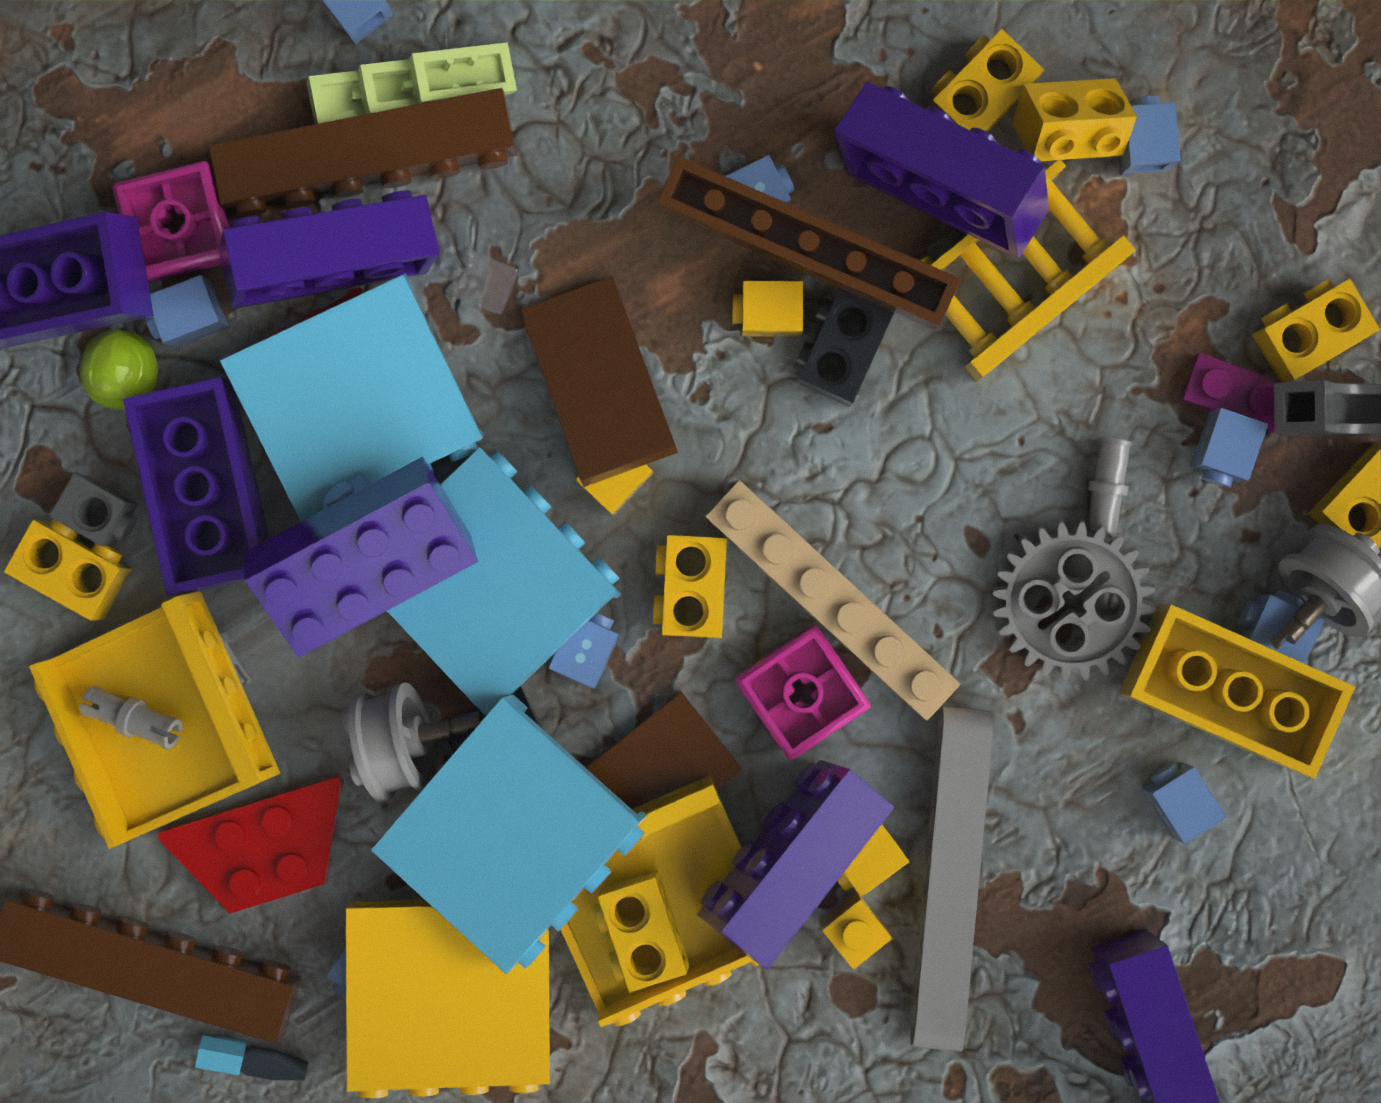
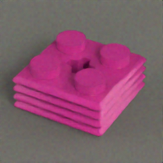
(191, 194)
(835, 695)

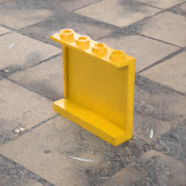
(179, 670)
(692, 849)
(437, 1009)

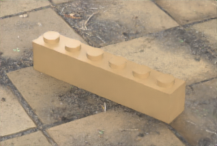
(832, 601)

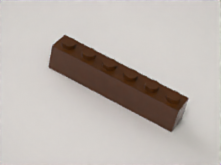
(363, 152)
(807, 243)
(147, 966)

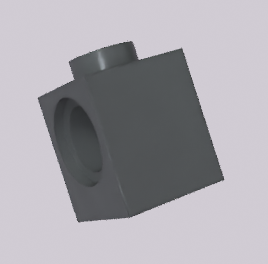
(74, 508)

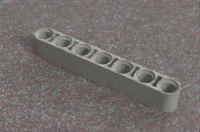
(951, 879)

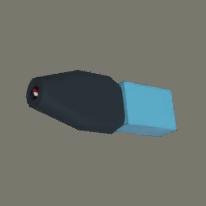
(231, 1057)

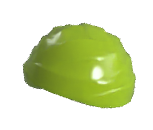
(117, 367)

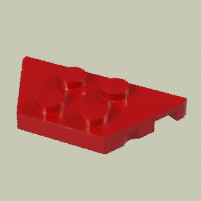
(262, 846)

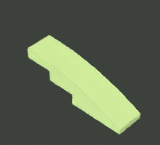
(411, 81)

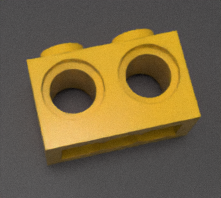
(991, 95)
(1074, 119)
(1318, 338)
(1356, 487)
(66, 577)
(705, 587)
(653, 929)

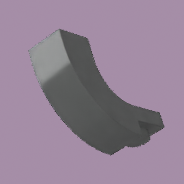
(1327, 409)

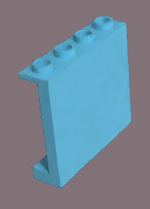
(352, 395)
(521, 597)
(509, 836)

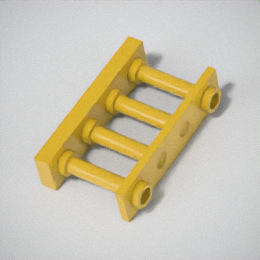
(1061, 286)

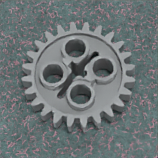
(1103, 633)

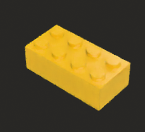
(1237, 690)

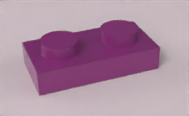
(1223, 385)

